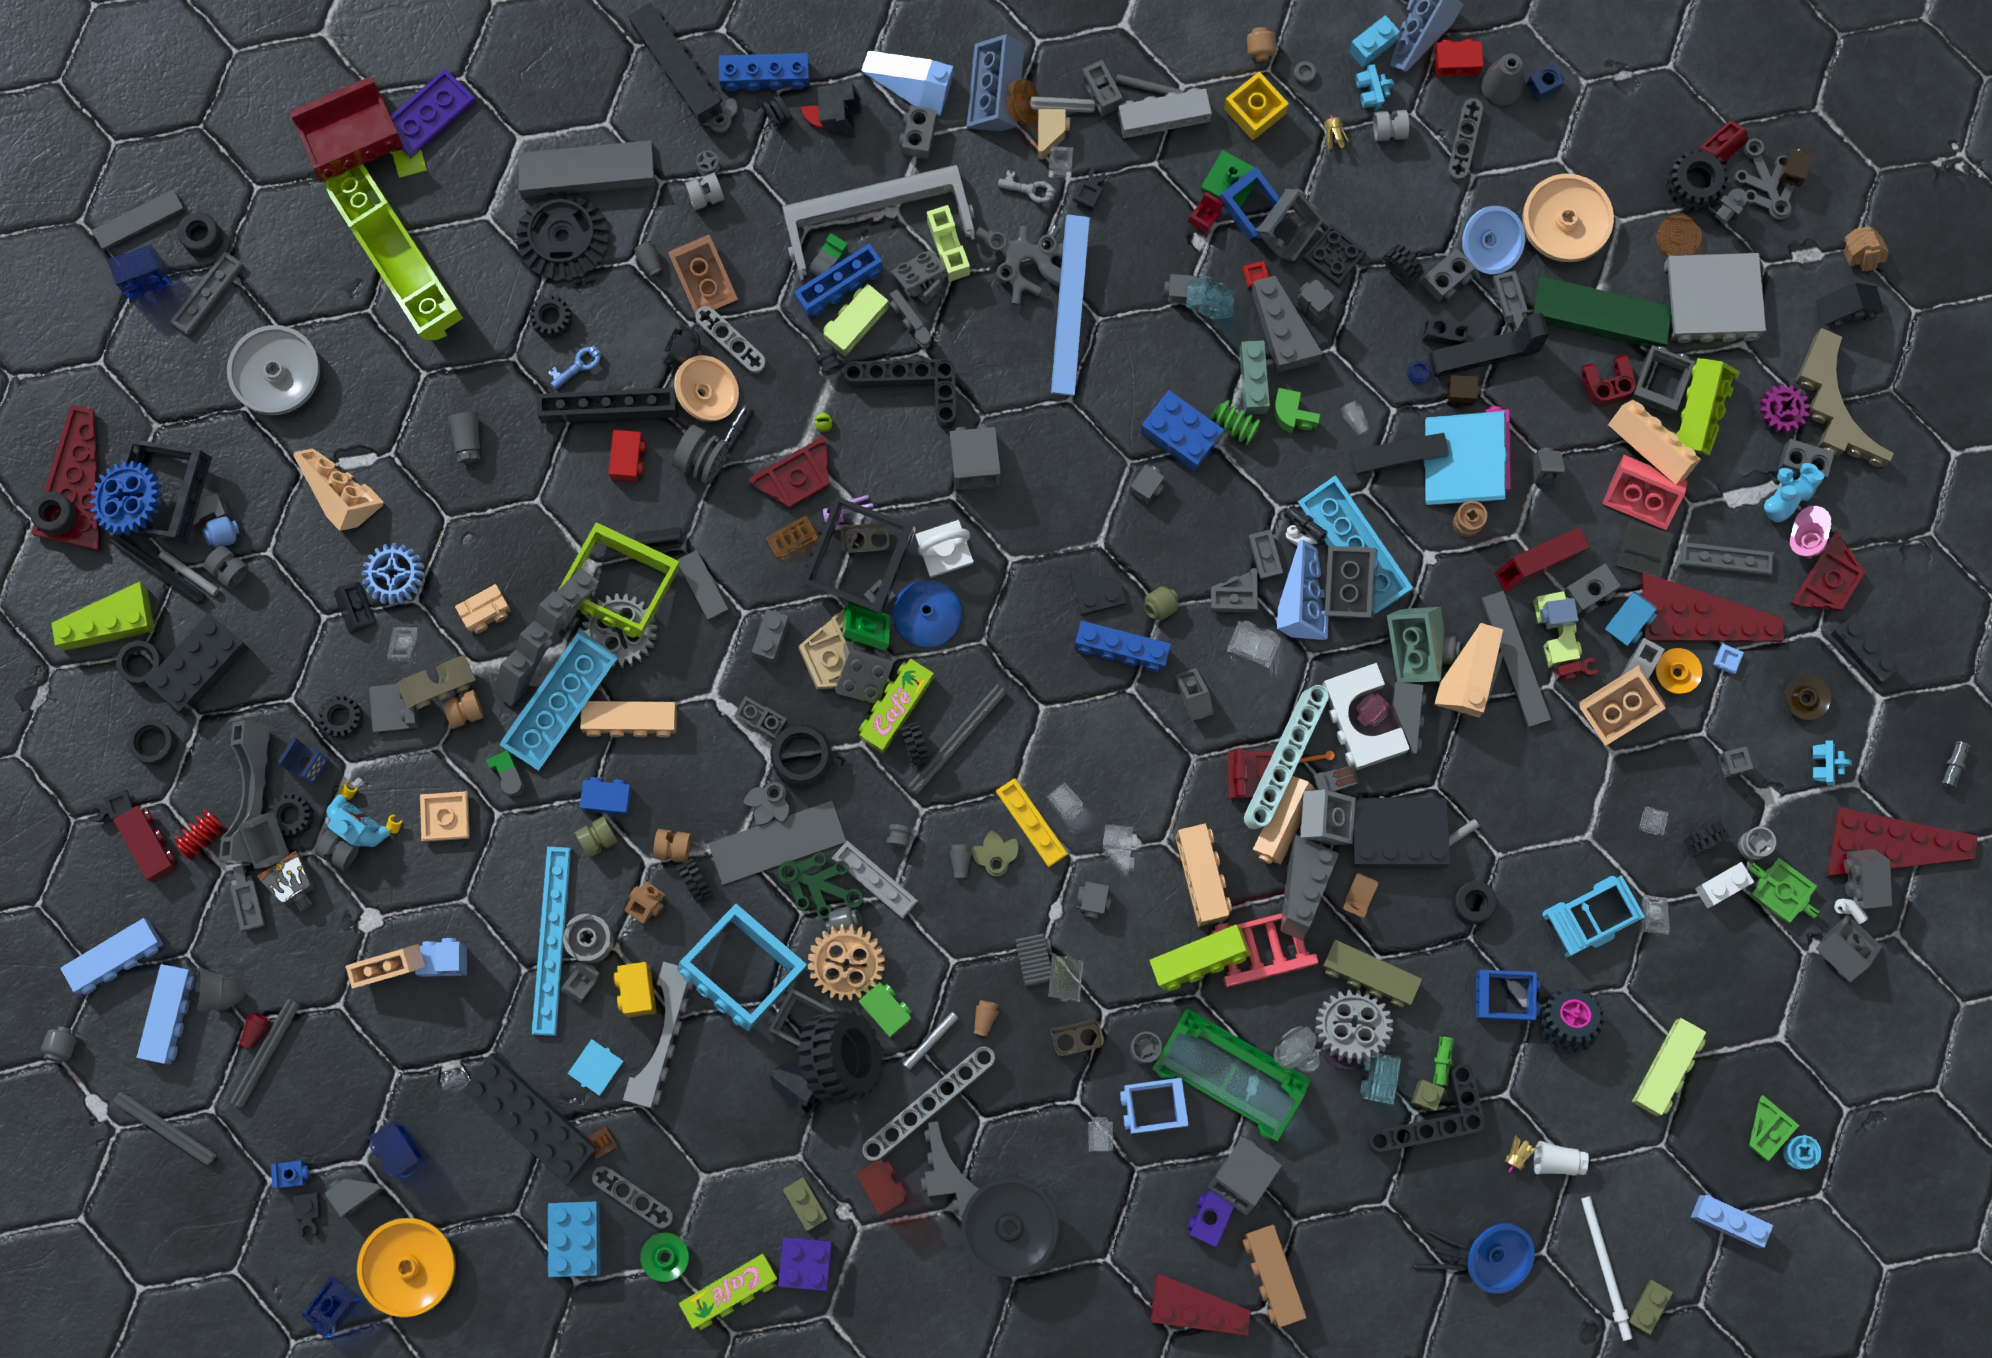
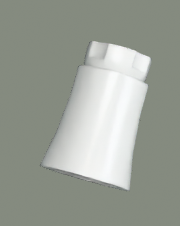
(1559, 1160)

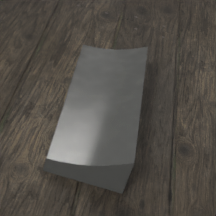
(586, 169)

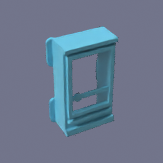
(1568, 927)

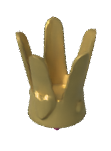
(1334, 126)
(1518, 1157)

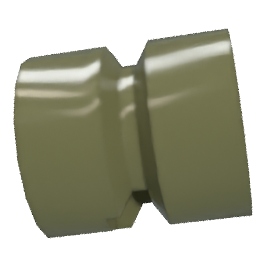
(596, 837)

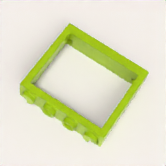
(634, 550)

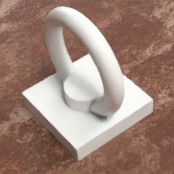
(944, 548)

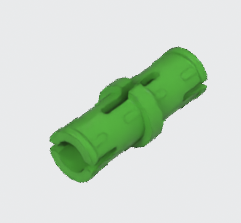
(1443, 1061)

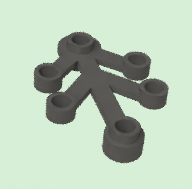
(1766, 183)

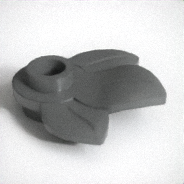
(729, 110)
(765, 806)

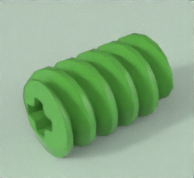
(1235, 422)

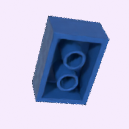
(1181, 430)

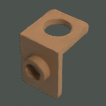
(1360, 895)

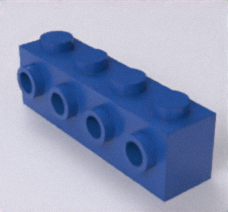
(764, 71)
(838, 281)
(1122, 646)

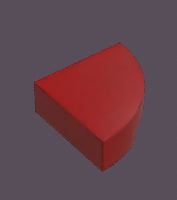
(811, 114)

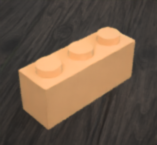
(385, 966)

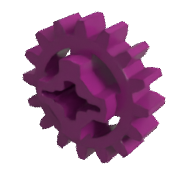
(1775, 401)

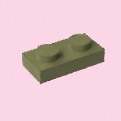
(805, 1204)
(1650, 1307)

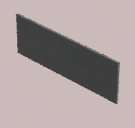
(777, 842)

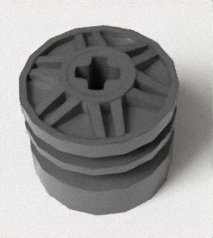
(695, 452)

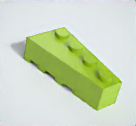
(1706, 404)
(109, 619)

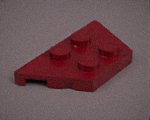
(796, 475)
(1831, 578)

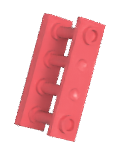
(1280, 964)

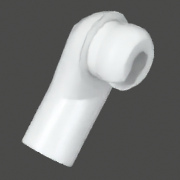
(1848, 906)

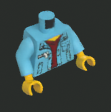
(354, 824)

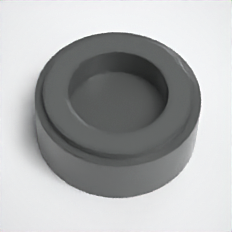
(1304, 73)

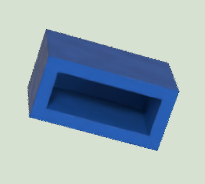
(605, 796)

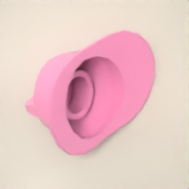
(1810, 531)

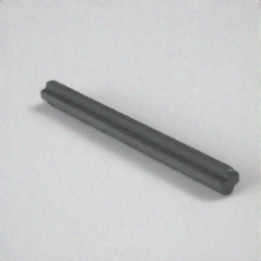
(957, 739)

